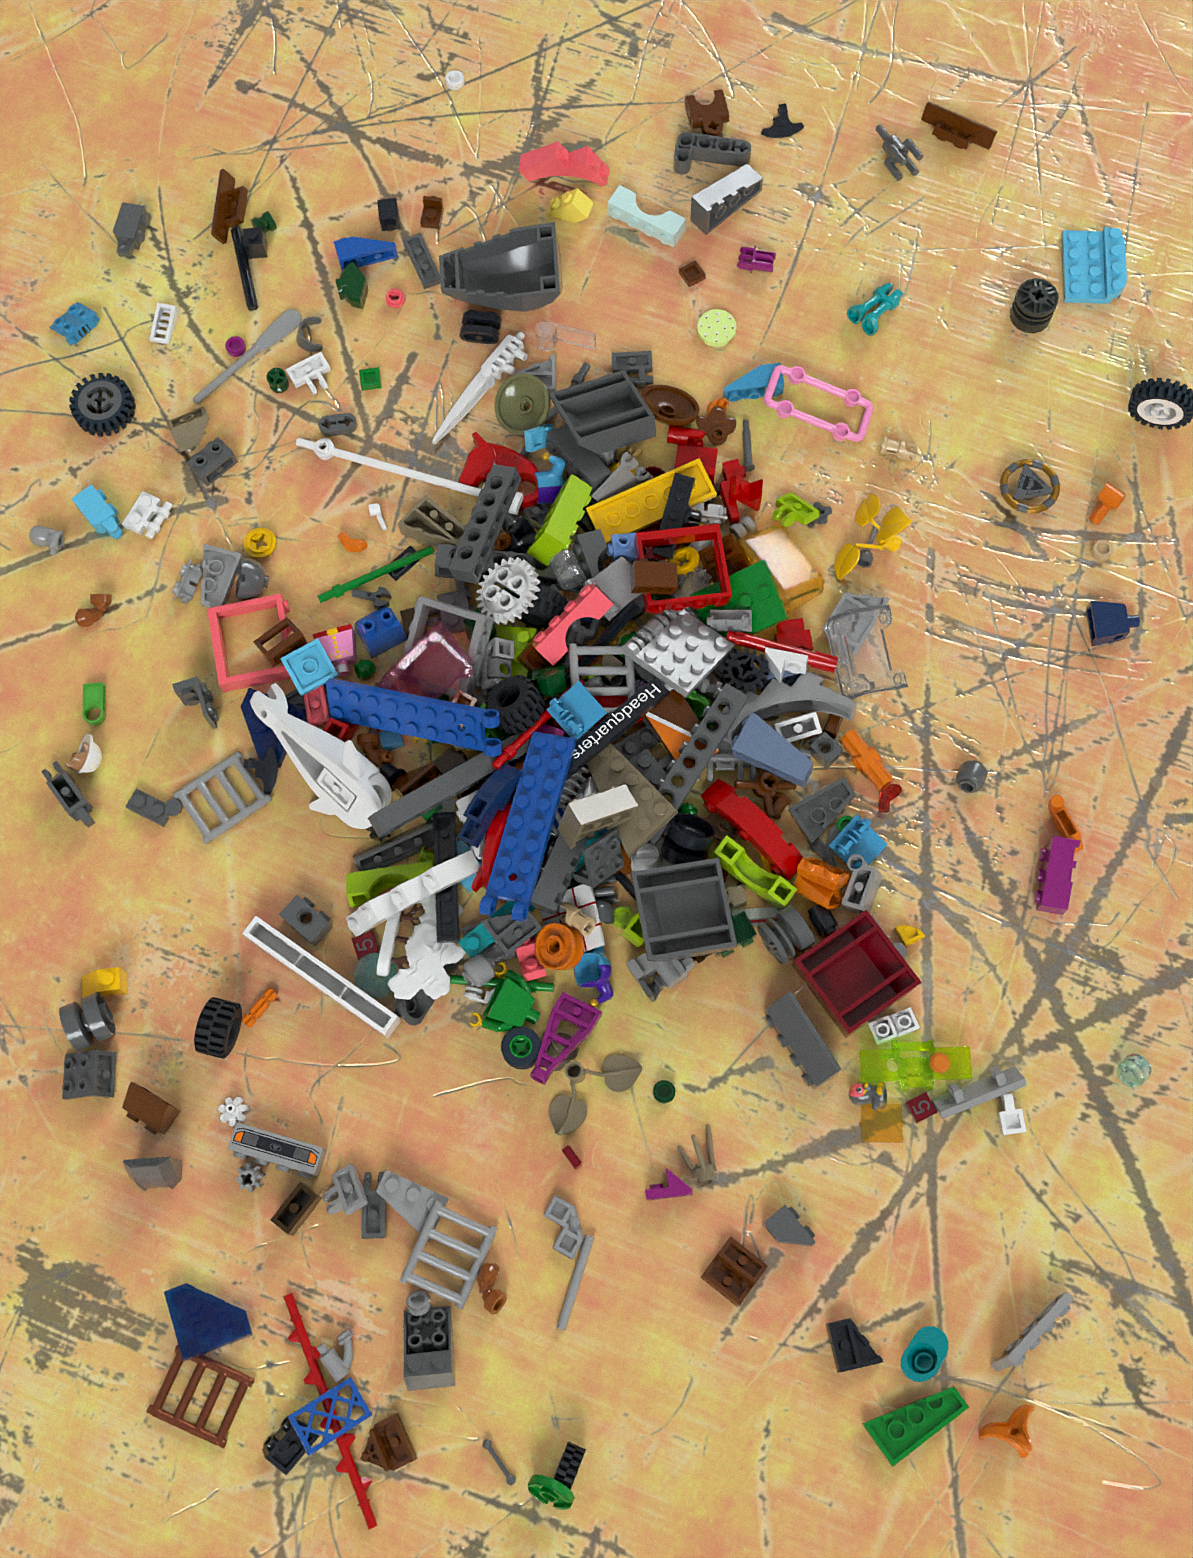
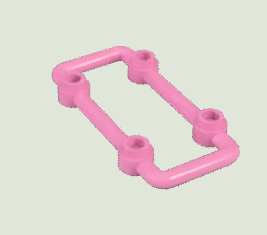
(786, 409)

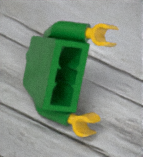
(508, 1004)

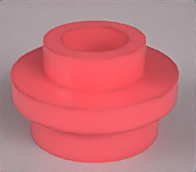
(395, 294)

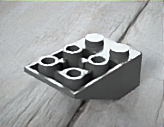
(429, 1349)

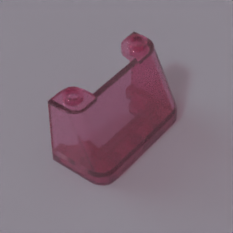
(429, 665)

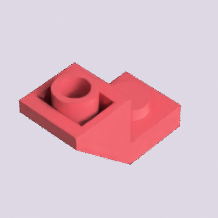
(528, 961)

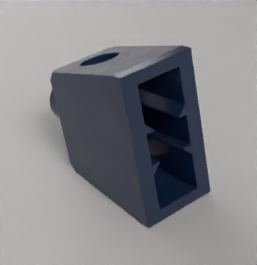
(1109, 622)

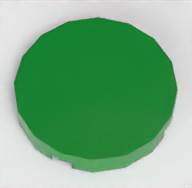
(549, 1489)

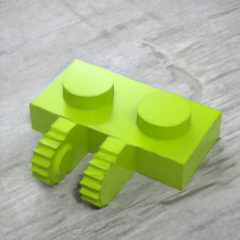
(795, 509)

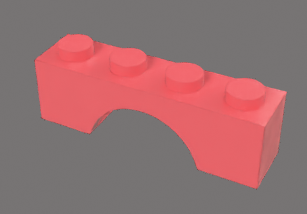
(552, 642)

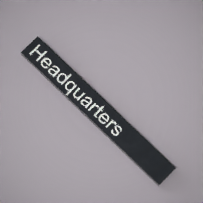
(616, 724)

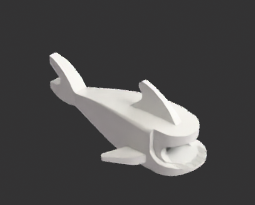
(332, 768)

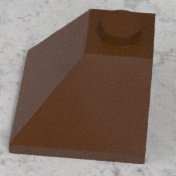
(415, 779)

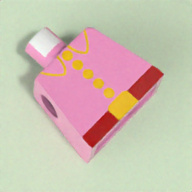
(339, 646)

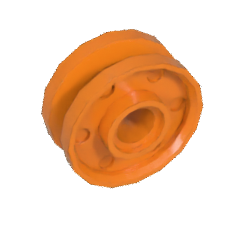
(557, 957)

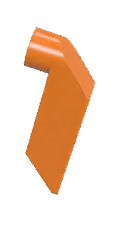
(1063, 821)

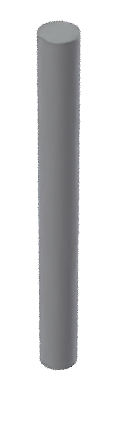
(575, 1282)

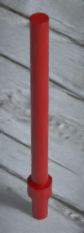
(511, 750)

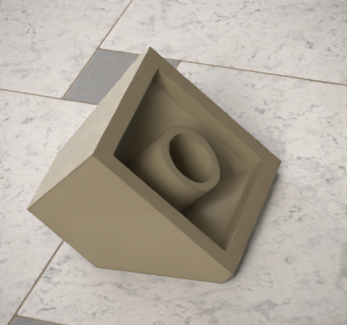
(189, 428)

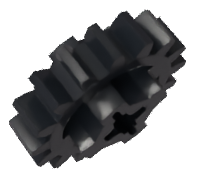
(739, 667)

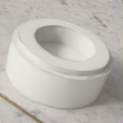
(454, 80)

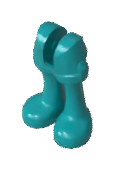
(880, 295)

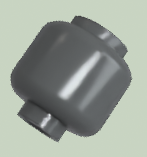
(971, 776)

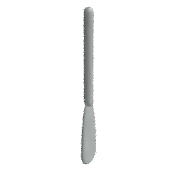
(275, 332)

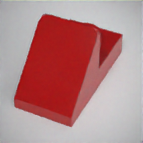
(746, 492)

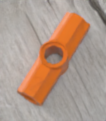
(866, 759)

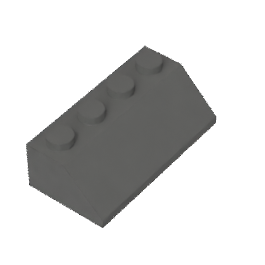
(802, 1041)

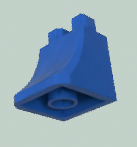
(380, 631)

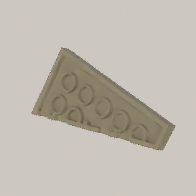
(653, 810)

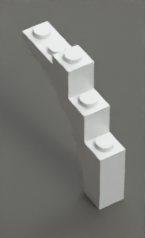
(412, 892)

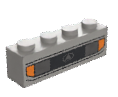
(277, 1149)

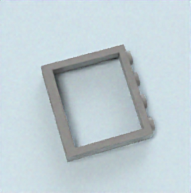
(478, 641)

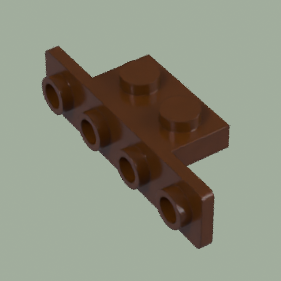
(957, 128)
(229, 206)

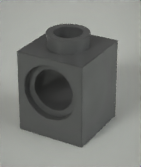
(828, 758)

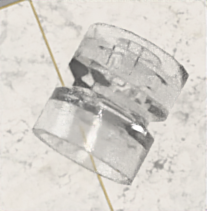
(567, 569)

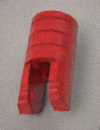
(685, 436)

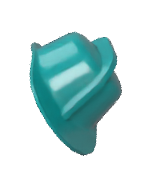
(925, 1354)

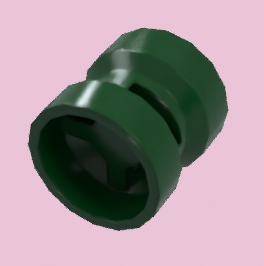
(268, 224)

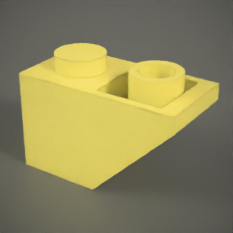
(570, 206)

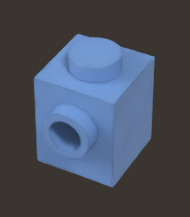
(622, 546)

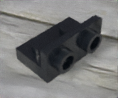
(285, 1447)

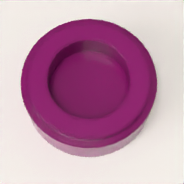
(235, 346)

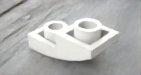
(894, 1026)

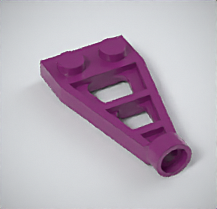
(575, 1012)

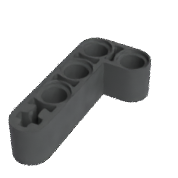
(709, 149)

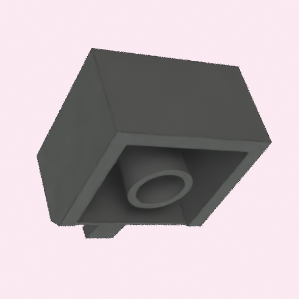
(650, 767)

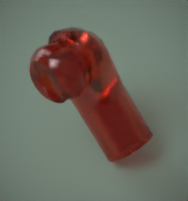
(887, 795)

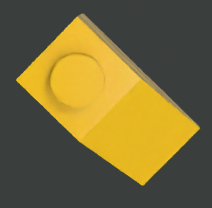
(105, 981)

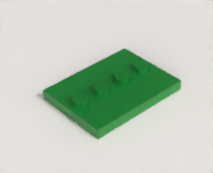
(751, 590)

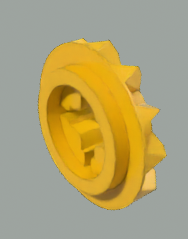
(257, 535)
(685, 553)

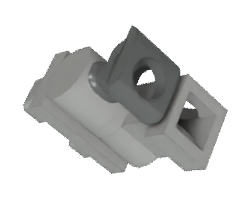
(498, 652)
(669, 973)

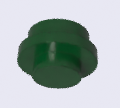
(664, 1091)

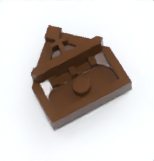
(389, 1445)

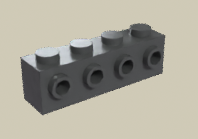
(578, 460)

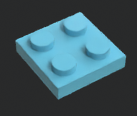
(309, 667)

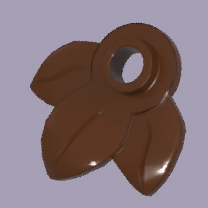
(718, 423)

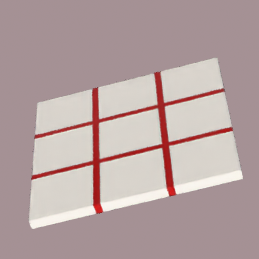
(584, 899)

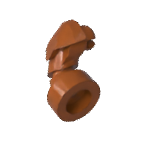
(88, 616)
(368, 743)
(493, 1299)

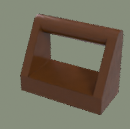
(285, 647)

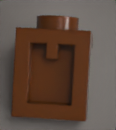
(432, 212)

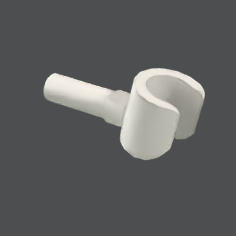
(374, 509)

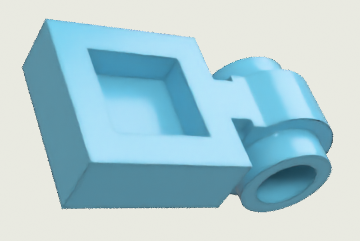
(537, 437)

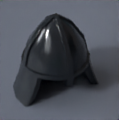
(521, 535)

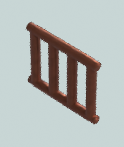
(177, 1418)

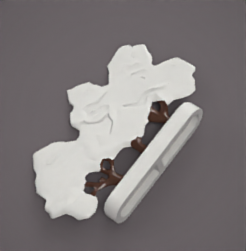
(423, 954)

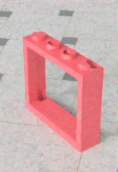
(250, 679)

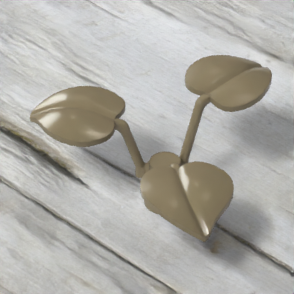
(567, 1112)

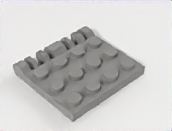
(678, 651)

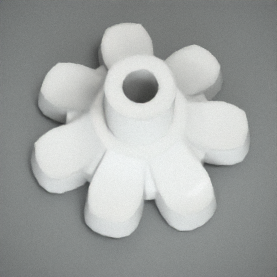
(236, 1112)

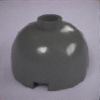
(250, 579)

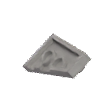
(219, 573)
(409, 1199)

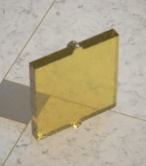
(882, 1124)

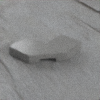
(571, 1234)

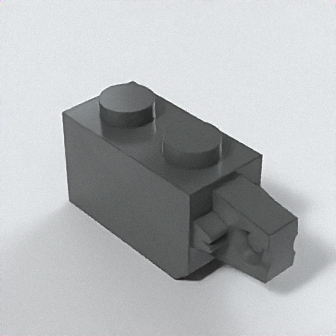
(130, 228)

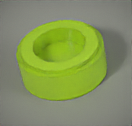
(622, 917)

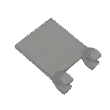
(622, 479)
(615, 585)

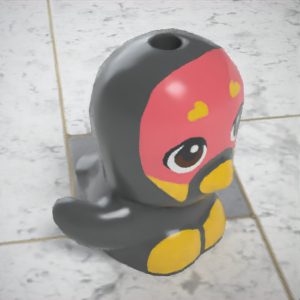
(866, 1093)

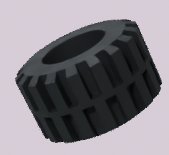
(546, 607)
(517, 703)
(218, 1027)

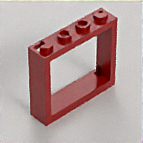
(687, 535)

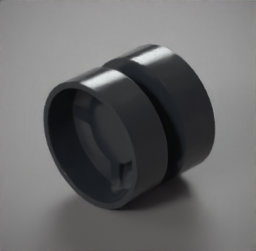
(687, 839)

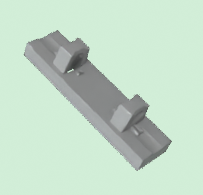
(978, 1092)

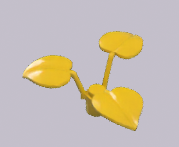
(892, 524)

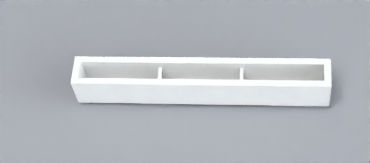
(322, 977)

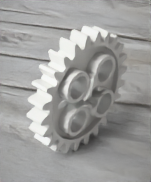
(515, 576)

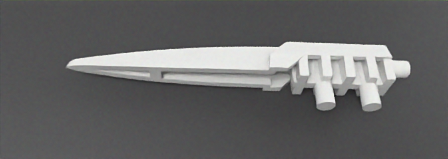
(497, 363)

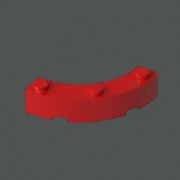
(753, 826)

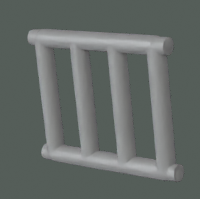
(627, 670)
(226, 822)
(428, 1232)

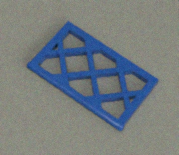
(310, 1408)

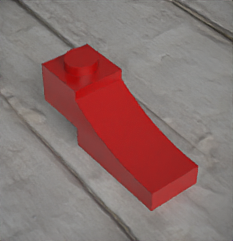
(730, 469)

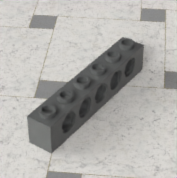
(484, 524)

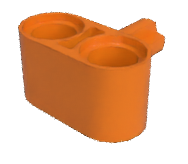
(1109, 499)

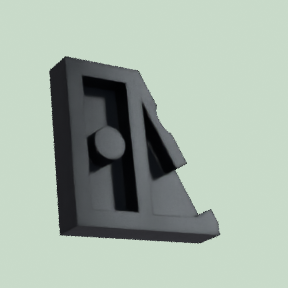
(850, 1347)

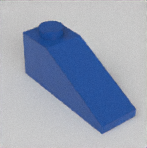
(363, 251)

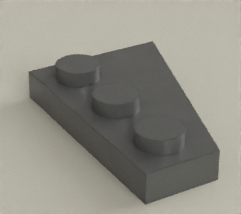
(820, 809)

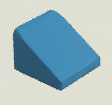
(391, 740)

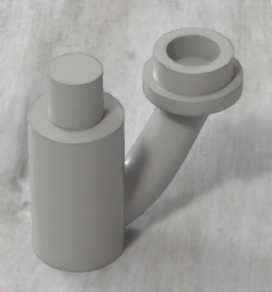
(331, 1360)

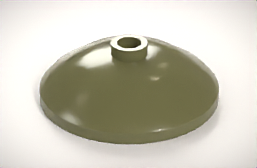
(513, 399)

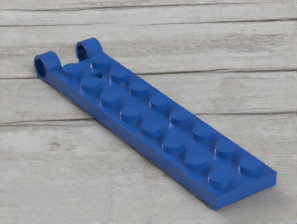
(413, 715)
(529, 824)

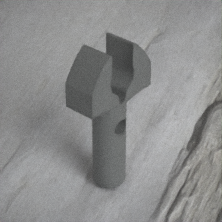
(382, 592)

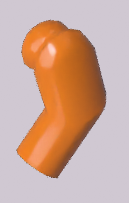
(721, 402)
(352, 545)

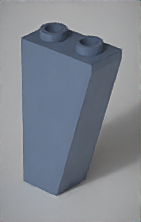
(770, 751)

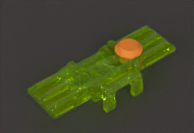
(913, 1072)

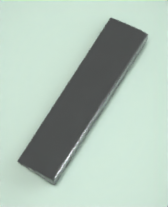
(396, 848)

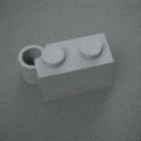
(861, 887)

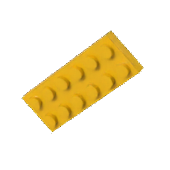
(646, 502)

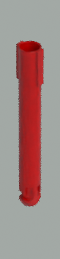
(816, 659)

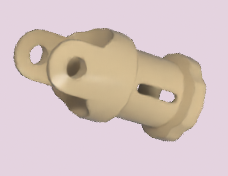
(901, 449)
(576, 919)

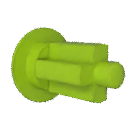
(425, 855)

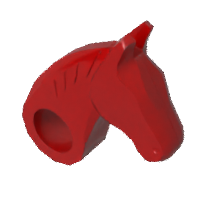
(485, 454)
(490, 849)

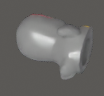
(48, 537)

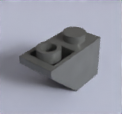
(787, 1229)

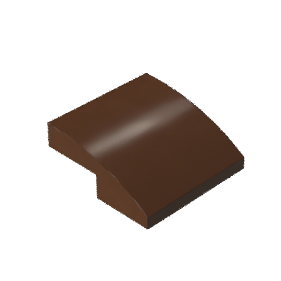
(734, 555)
(734, 1271)

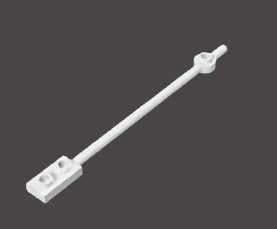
(331, 451)

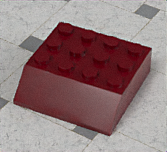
(856, 973)

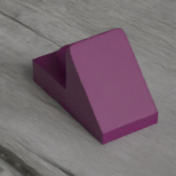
(675, 1188)

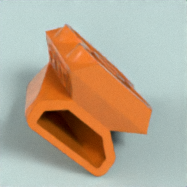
(821, 882)

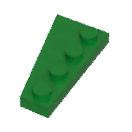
(913, 1424)

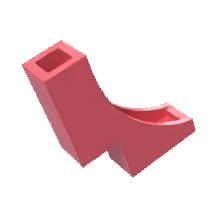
(557, 161)

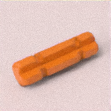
(259, 1007)

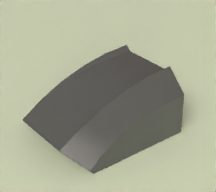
(154, 1172)

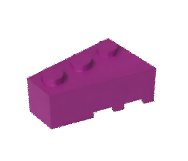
(1055, 875)

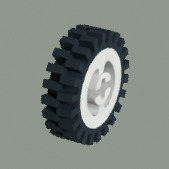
(1161, 403)

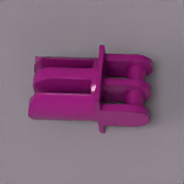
(755, 259)

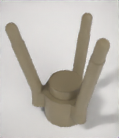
(703, 1170)

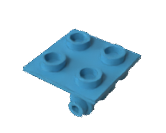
(73, 320)
(576, 711)
(858, 839)

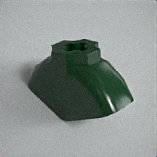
(352, 286)
(550, 679)

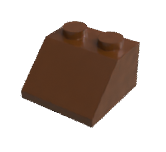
(149, 1108)

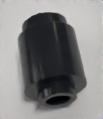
(822, 920)

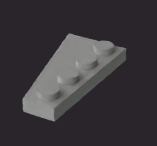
(1017, 1349)

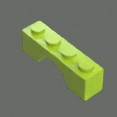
(369, 884)
(766, 885)

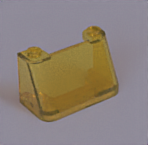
(790, 570)

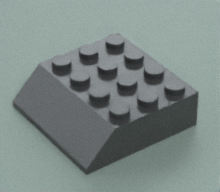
(605, 413)
(683, 910)

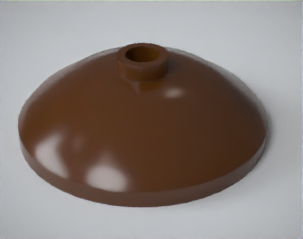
(671, 405)

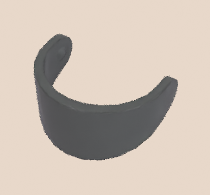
(301, 341)

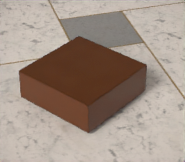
(692, 273)

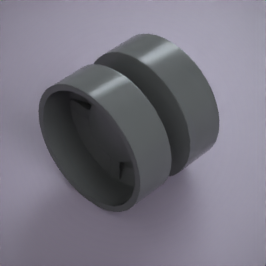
(92, 1019)

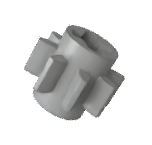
(244, 1176)

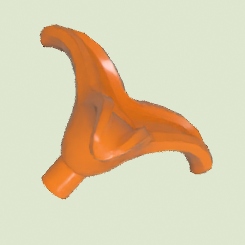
(1012, 1431)

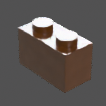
(653, 577)

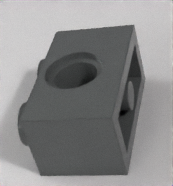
(312, 931)

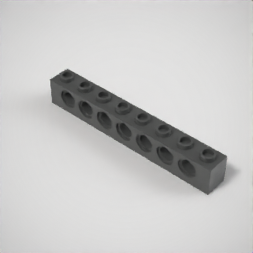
(546, 576)
(724, 696)

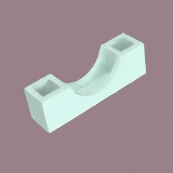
(664, 227)

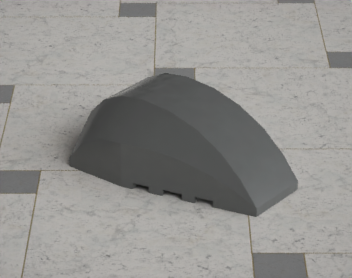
(506, 272)

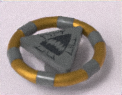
(1030, 486)

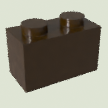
(296, 1208)

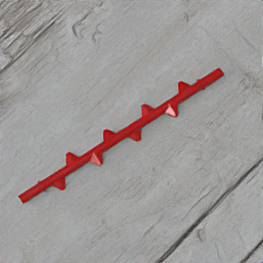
(344, 1441)

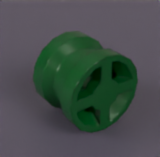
(274, 376)

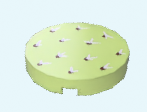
(716, 328)

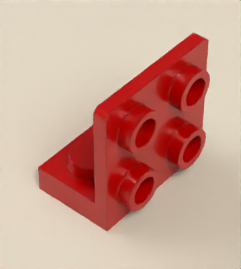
(690, 453)

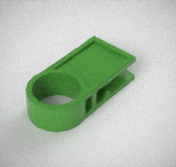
(94, 697)

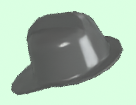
(415, 1009)

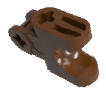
(710, 116)

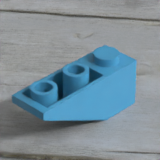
(753, 384)

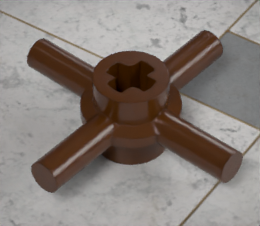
(765, 786)

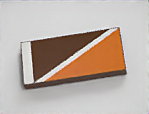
(672, 724)

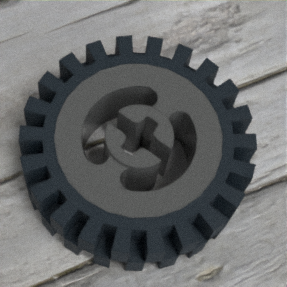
(115, 409)

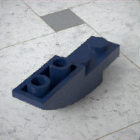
(490, 797)

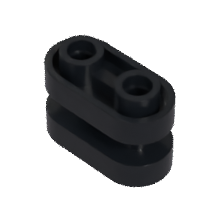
(480, 327)

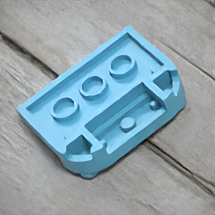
(1093, 265)

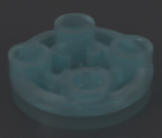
(368, 981)

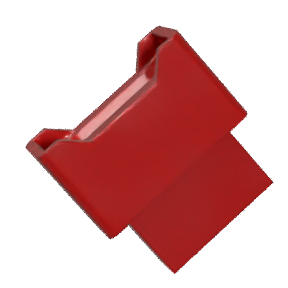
(794, 634)

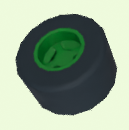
(517, 1041)

